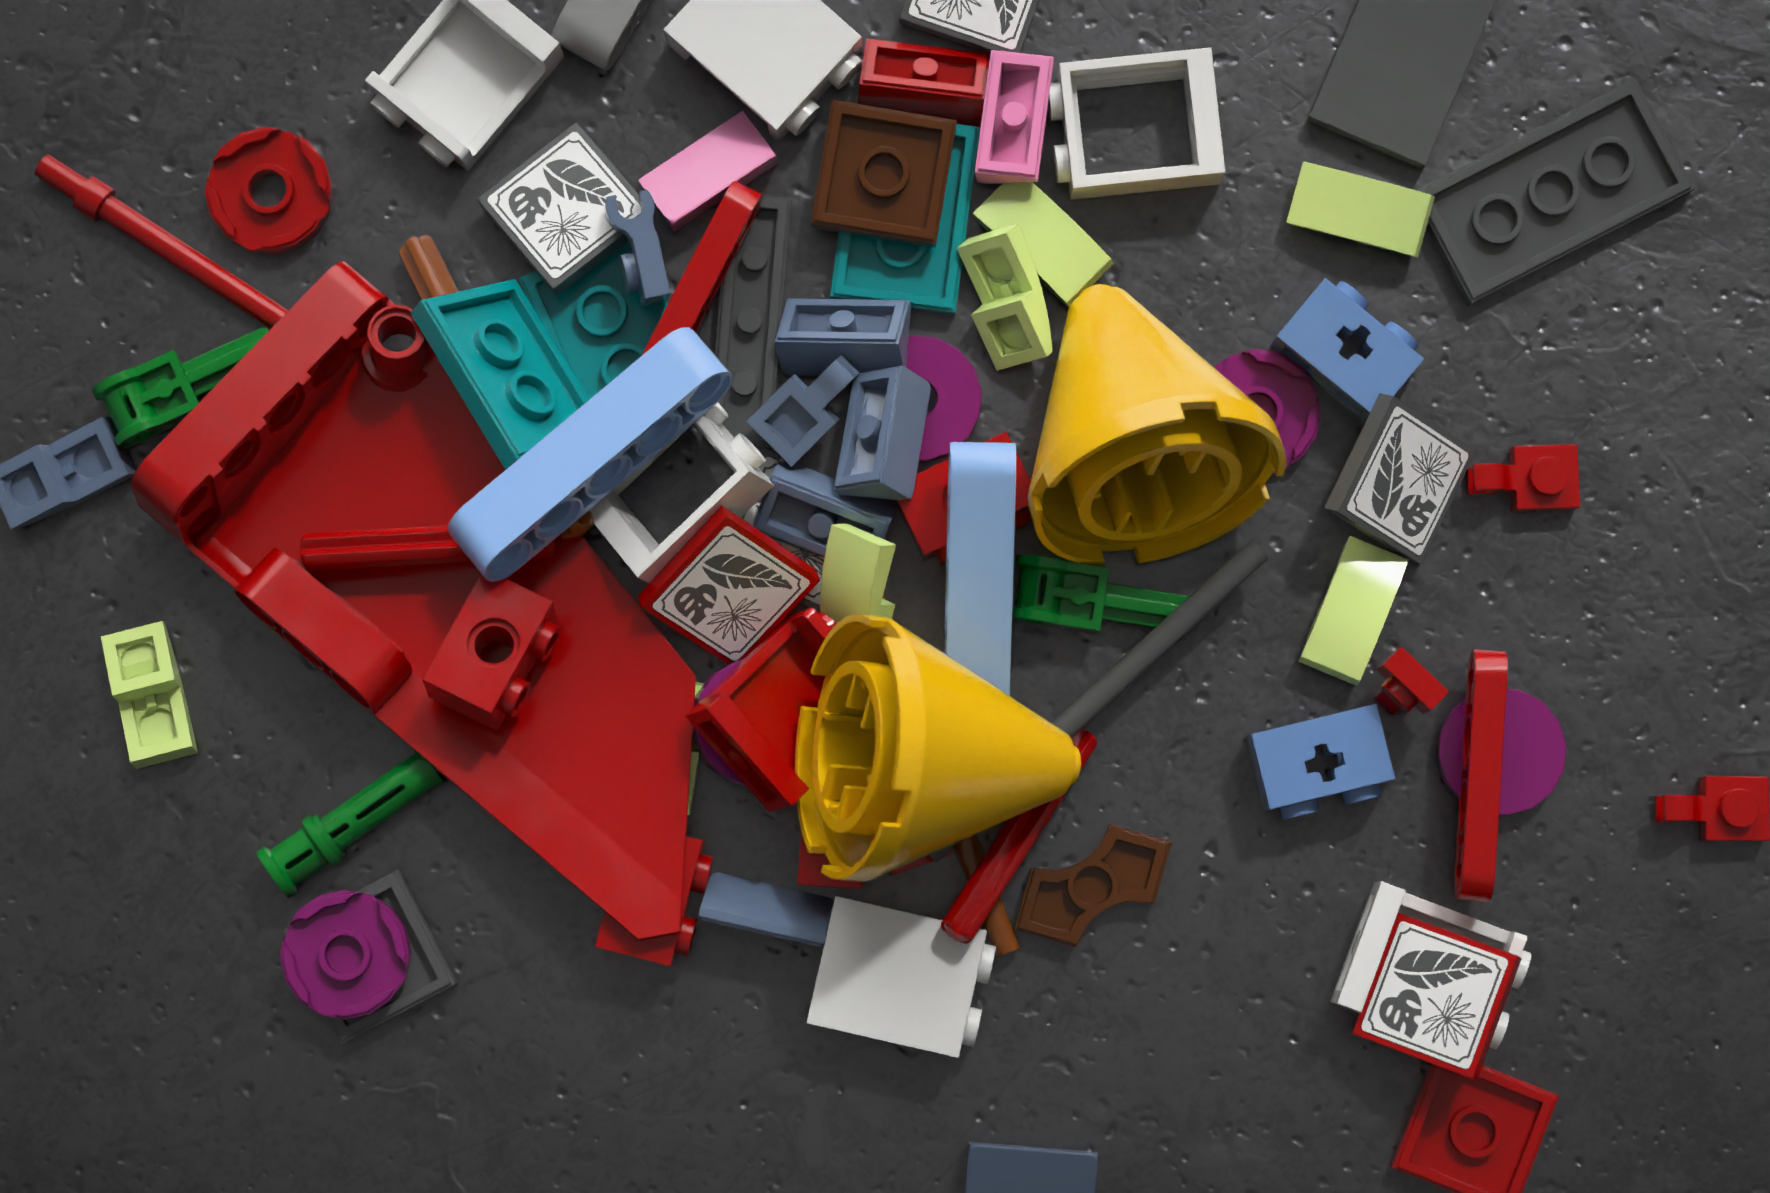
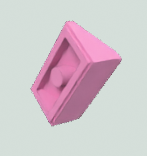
(1013, 118)
(704, 170)

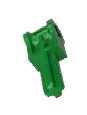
(166, 389)
(1080, 597)

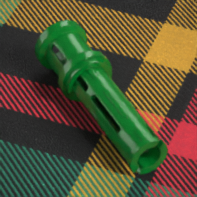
(317, 834)

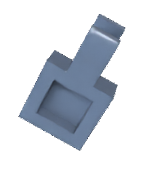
(644, 265)
(798, 414)

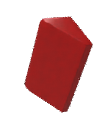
(924, 80)

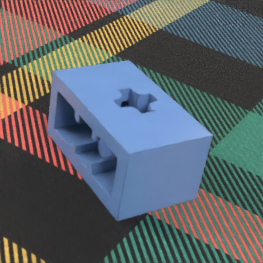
(1313, 344)
(1351, 736)

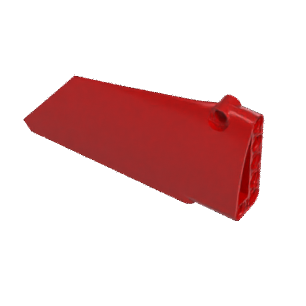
(353, 437)

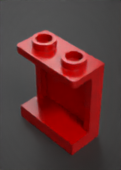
(758, 705)

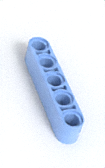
(589, 454)
(980, 558)

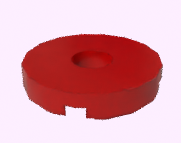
(290, 221)

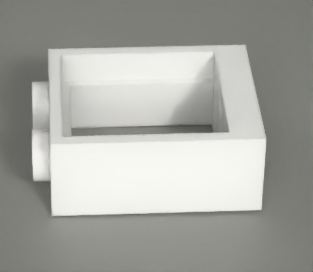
(1197, 72)
(737, 494)

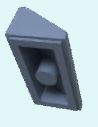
(861, 330)
(883, 434)
(806, 505)
(766, 909)
(1029, 1169)

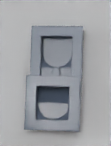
(62, 473)

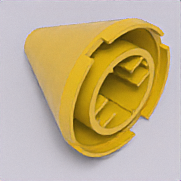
(1143, 440)
(913, 752)

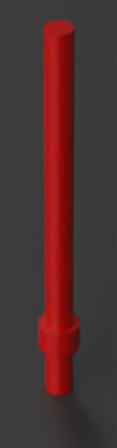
(98, 201)

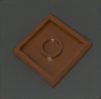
(883, 173)

